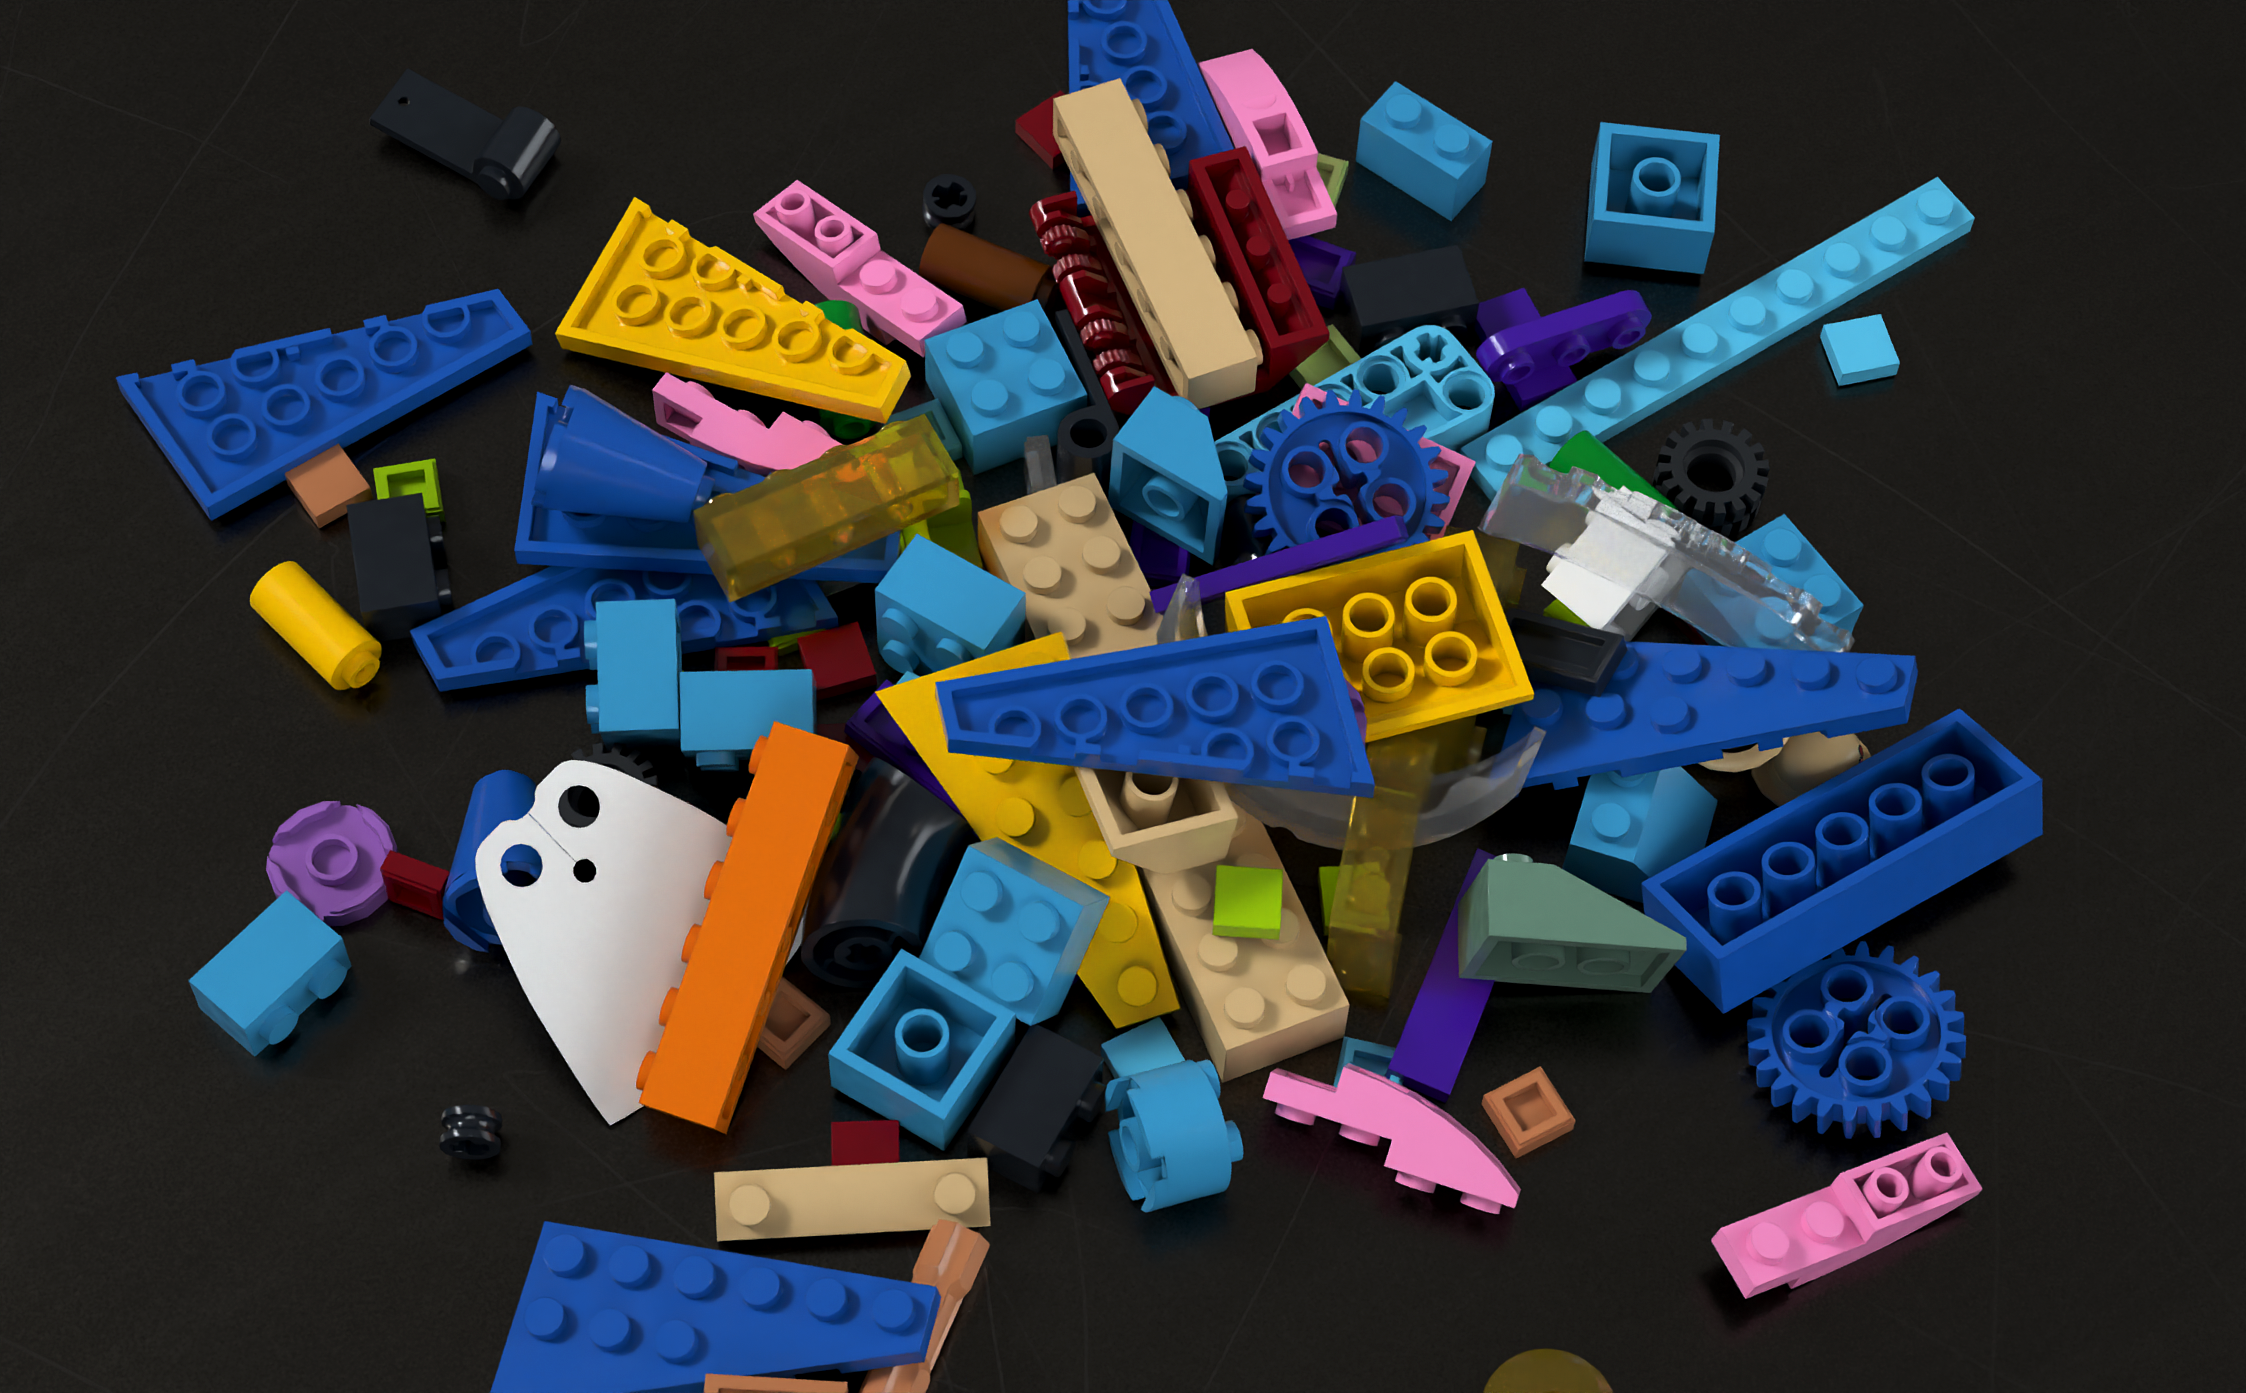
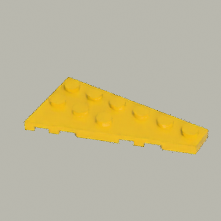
(714, 319)
(1050, 818)

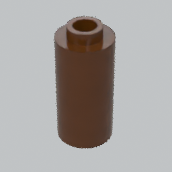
(986, 271)

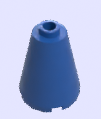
(617, 466)
(494, 800)

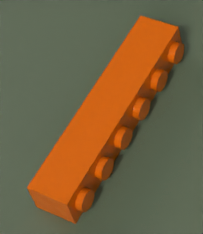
(747, 928)

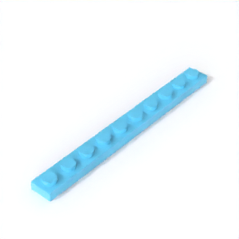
(1726, 332)

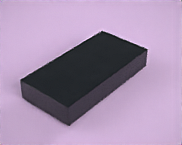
(1565, 651)

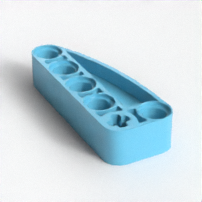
(1418, 371)

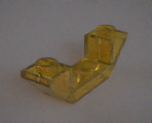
(1378, 864)

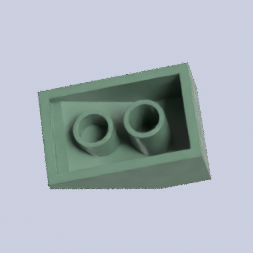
(1557, 930)

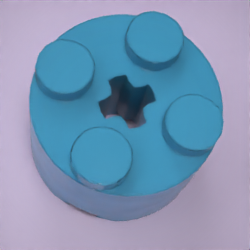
(1172, 1134)

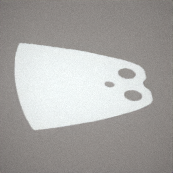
(608, 948)

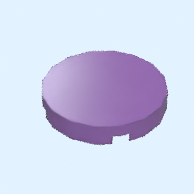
(332, 860)

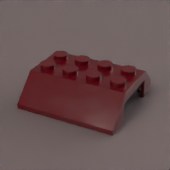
(1249, 254)

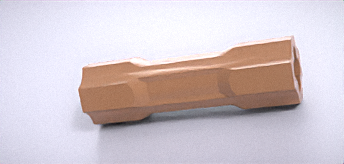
(951, 1264)

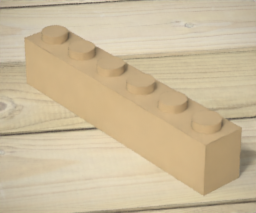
(1155, 244)

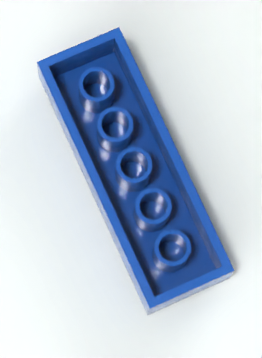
(1845, 858)

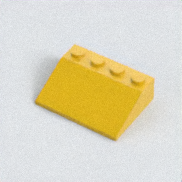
(1409, 628)

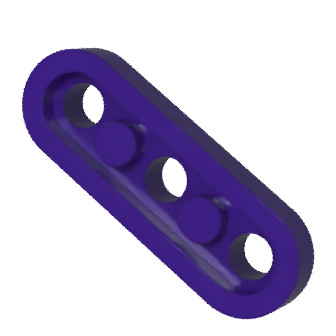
(1564, 337)

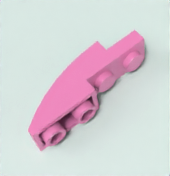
(1266, 121)
(849, 266)
(739, 435)
(1425, 1142)
(1847, 1219)

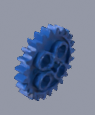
(1397, 472)
(1905, 1066)

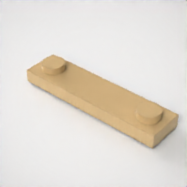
(851, 1199)

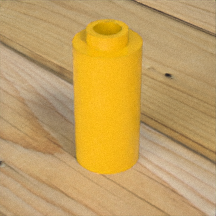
(316, 626)

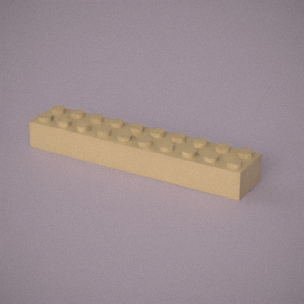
(1246, 995)

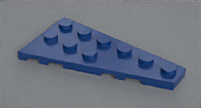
(1152, 59)
(281, 402)
(654, 545)
(540, 620)
(1693, 701)
(1212, 708)
(664, 1314)

